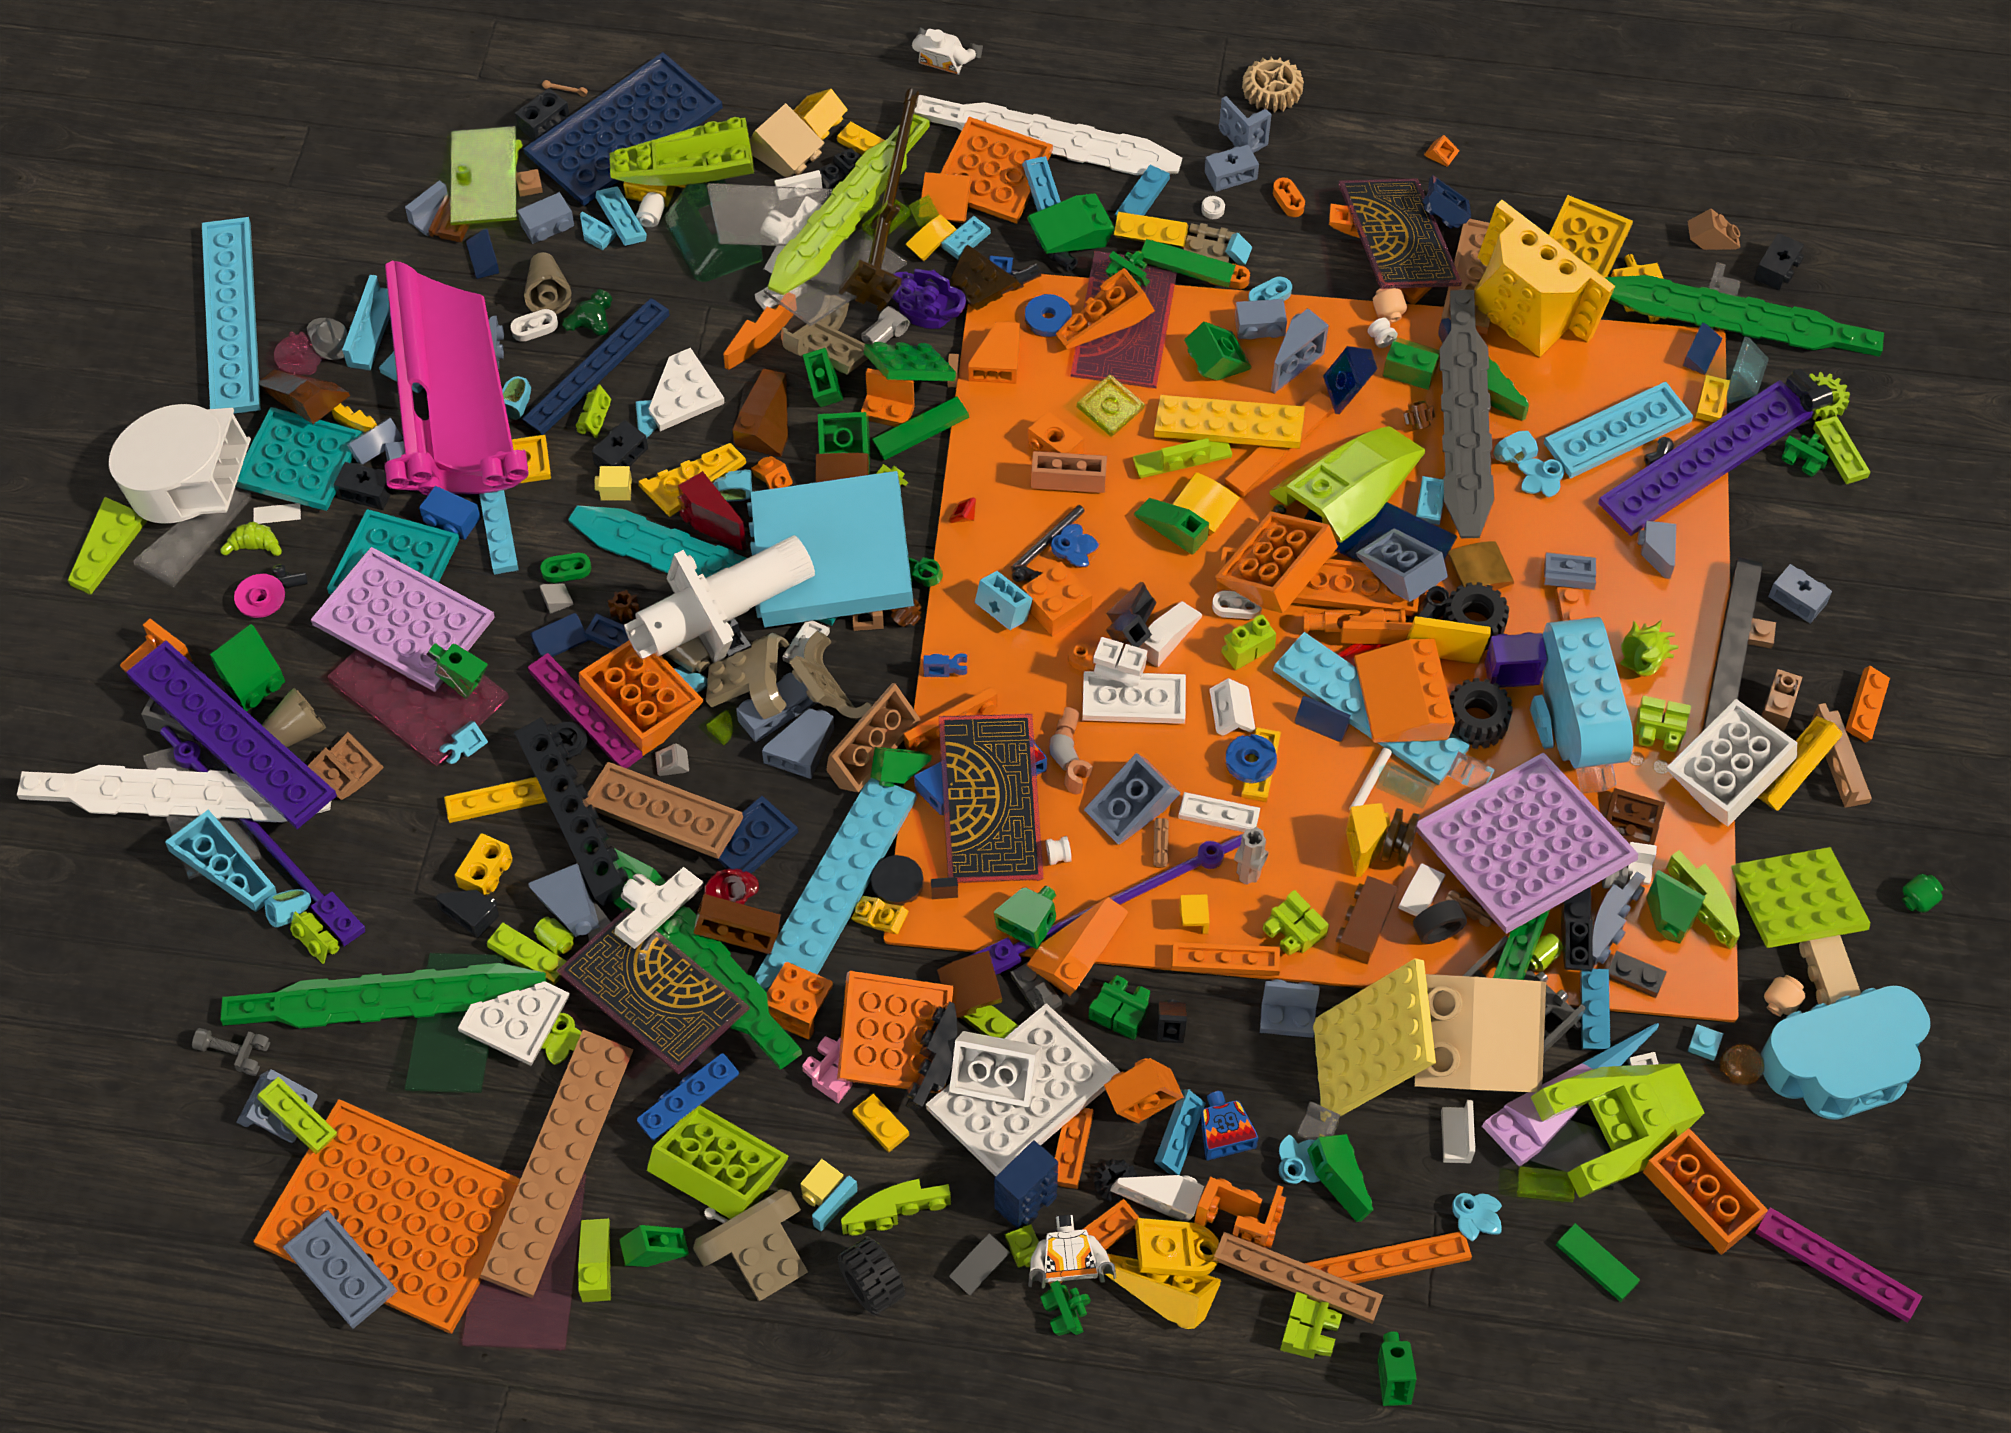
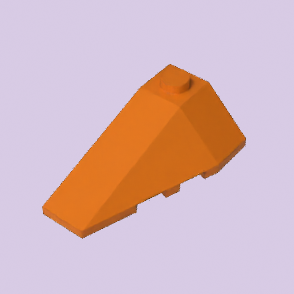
(1115, 307)
(1075, 948)

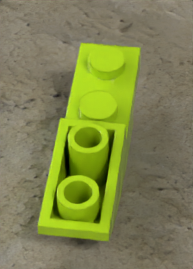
(1717, 907)
(882, 1208)

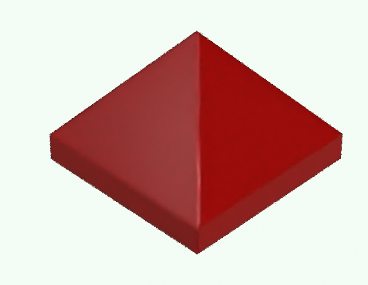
(964, 511)

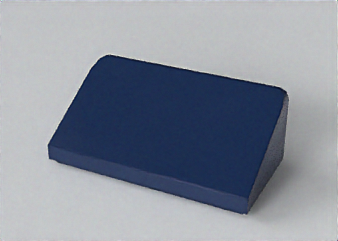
(482, 254)
(1702, 349)
(559, 636)
(1322, 719)

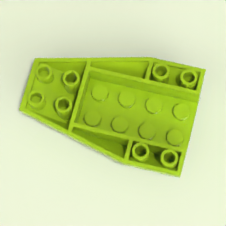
(688, 156)
(1352, 480)

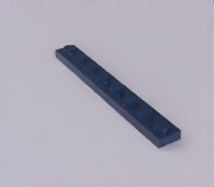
(596, 367)

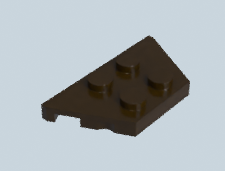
(980, 279)

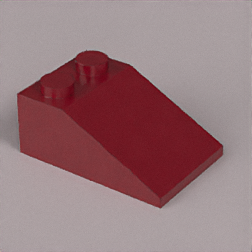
(710, 512)

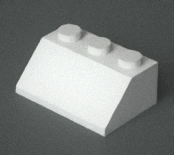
(995, 1068)

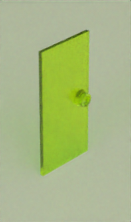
(483, 175)

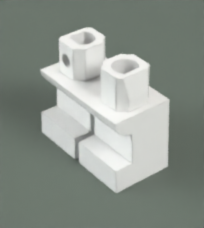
(1119, 664)

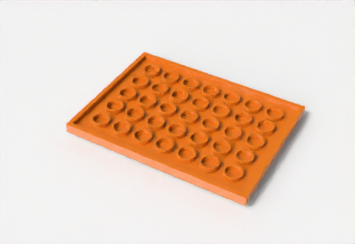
(408, 1205)

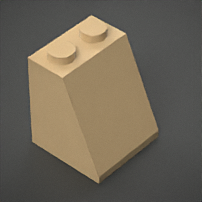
(785, 143)

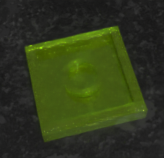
(1110, 405)

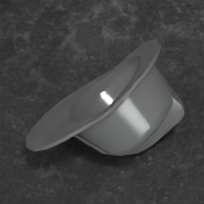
(327, 337)

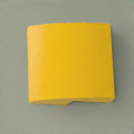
(1207, 500)

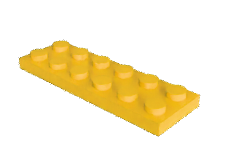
(1229, 421)

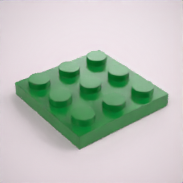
(909, 362)

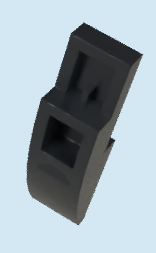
(1577, 932)
(939, 1049)

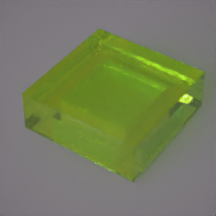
(924, 210)

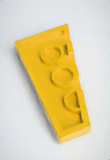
(714, 464)

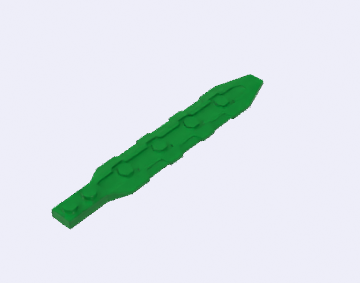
(1743, 315)
(718, 962)
(378, 996)

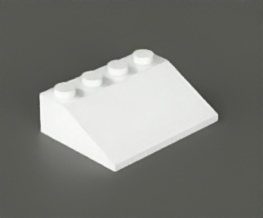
(1733, 761)

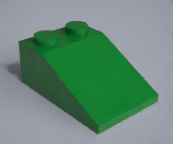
(1072, 225)
(844, 433)
(247, 668)

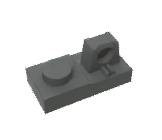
(1035, 988)

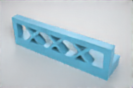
(367, 326)

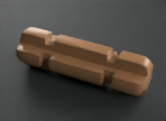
(1161, 842)
(1471, 908)

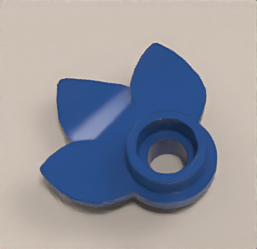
(1075, 546)

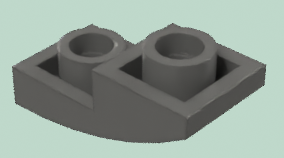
(979, 1264)

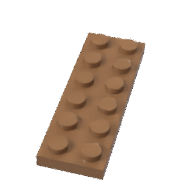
(1470, 267)
(664, 810)

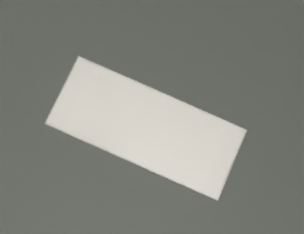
(277, 513)

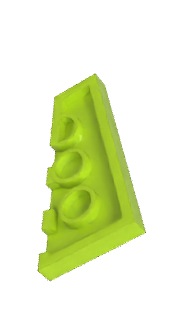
(106, 541)

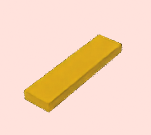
(494, 799)

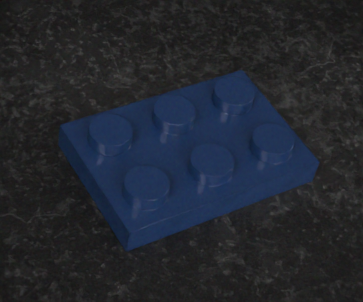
(757, 837)

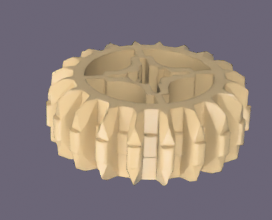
(1272, 84)

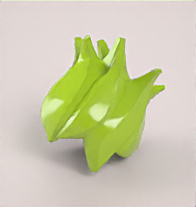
(1646, 648)

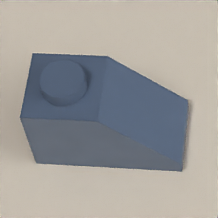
(1659, 546)

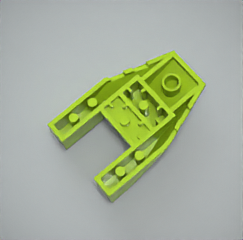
(1636, 1109)

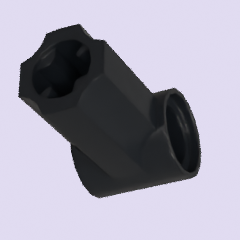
(1810, 393)
(1428, 608)

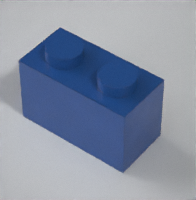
(449, 512)

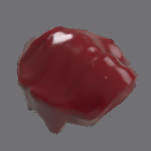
(732, 885)

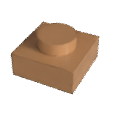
(529, 182)
(954, 363)
(1762, 633)

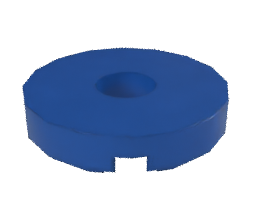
(1047, 304)
(1248, 771)

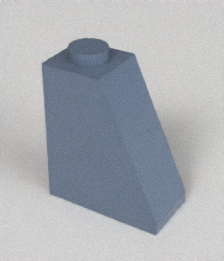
(801, 743)
(568, 898)

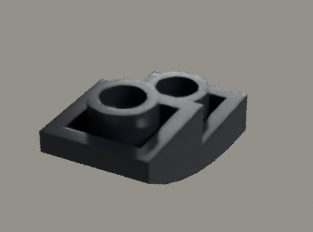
(840, 168)

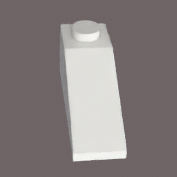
(1169, 631)
(1170, 1195)

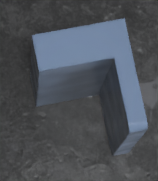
(424, 208)

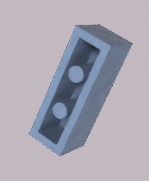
(796, 702)

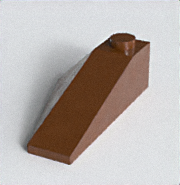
(302, 394)
(763, 416)

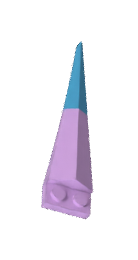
(1518, 1124)

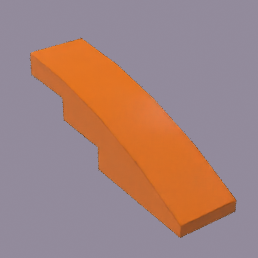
(756, 335)

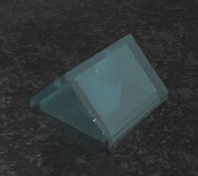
(1747, 372)
(1405, 785)

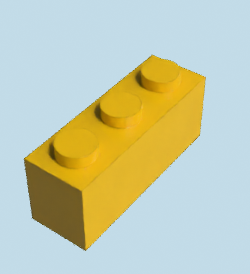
(1143, 227)

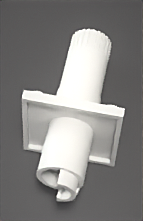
(705, 604)

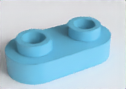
(1269, 290)

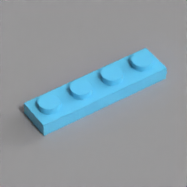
(498, 532)

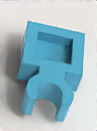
(467, 741)

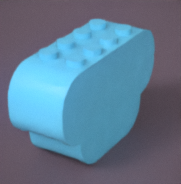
(1585, 694)
(1848, 1051)

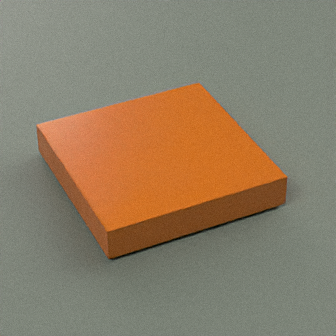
(948, 194)

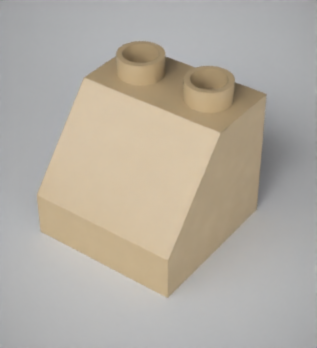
(1485, 1033)

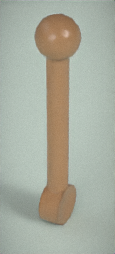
(581, 91)

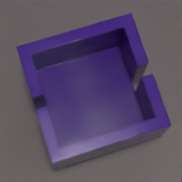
(1516, 659)

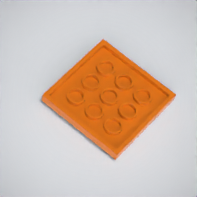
(994, 163)
(885, 1026)

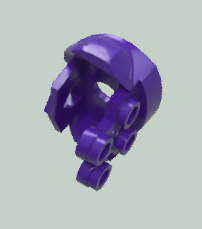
(927, 302)

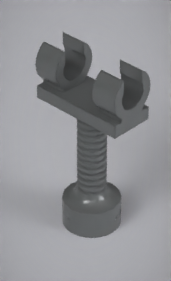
(204, 1039)

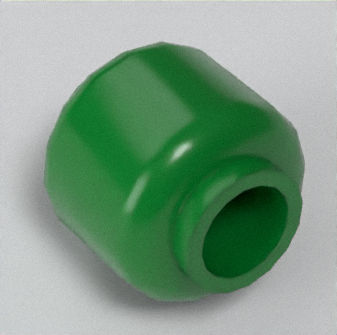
(1922, 893)

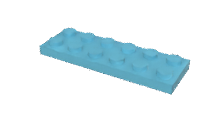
(1618, 429)

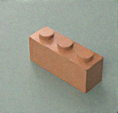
(1068, 472)

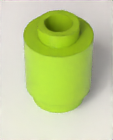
(554, 935)
(1546, 952)

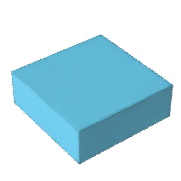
(1238, 249)

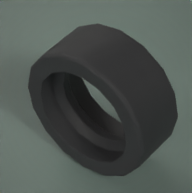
(1440, 922)

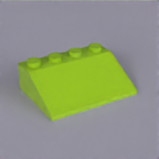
(716, 1162)

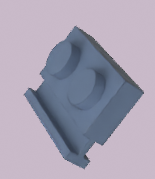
(1570, 571)

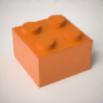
(1058, 598)
(1143, 1090)

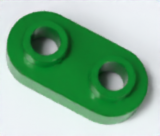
(566, 567)

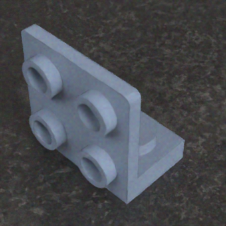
(1244, 130)
(1289, 1008)
(259, 1114)

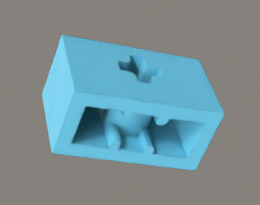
(1003, 600)

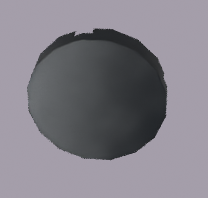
(897, 880)

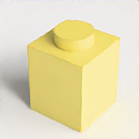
(614, 483)
(820, 1183)

